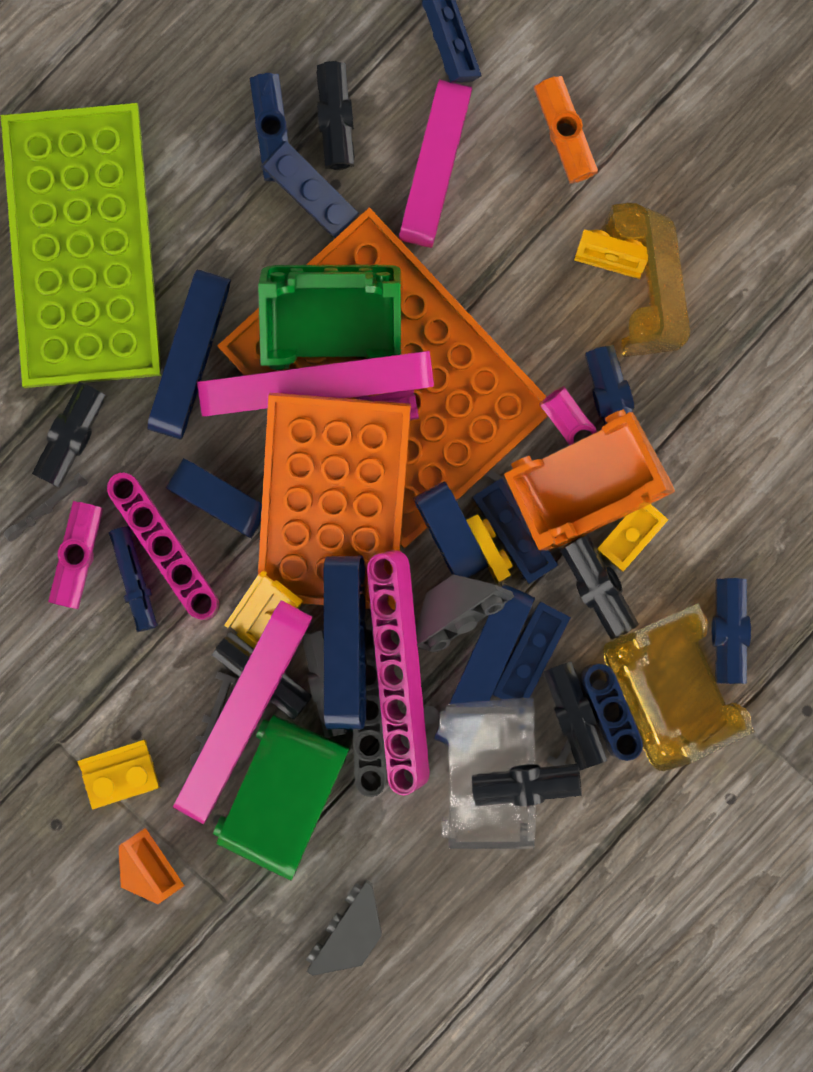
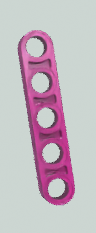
(435, 163)
(151, 534)

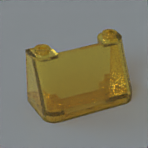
(665, 322)
(674, 691)

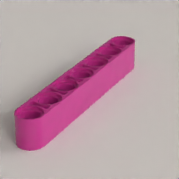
(328, 380)
(390, 686)
(242, 711)

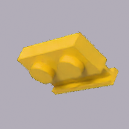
(612, 254)
(258, 606)
(118, 774)

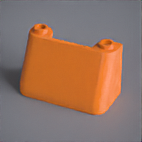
(588, 482)

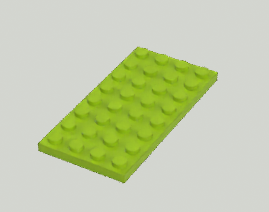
(80, 245)

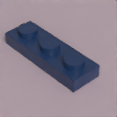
(452, 40)
(309, 189)
(511, 529)
(532, 653)

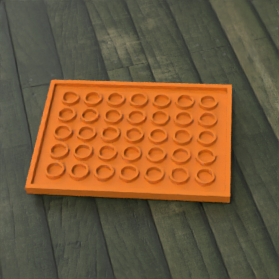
(479, 394)

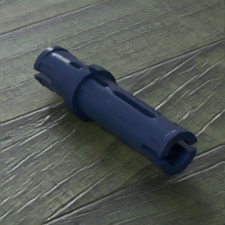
(136, 591)

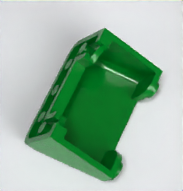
(328, 312)
(281, 796)

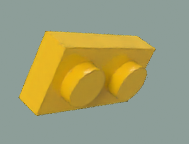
(631, 536)
(497, 560)

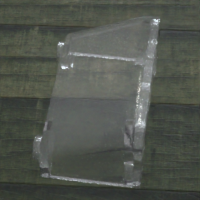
(488, 740)

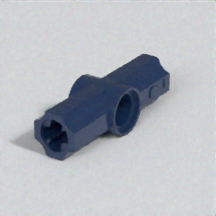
(268, 107)
(610, 390)
(731, 631)

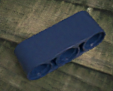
(216, 498)
(450, 531)
(623, 724)

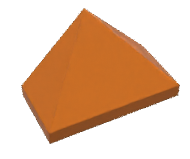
(146, 869)

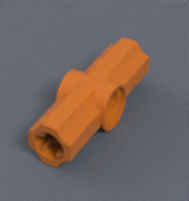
(559, 110)

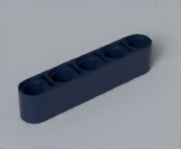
(189, 354)
(344, 642)
(491, 652)

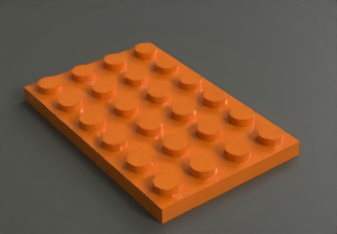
(330, 487)

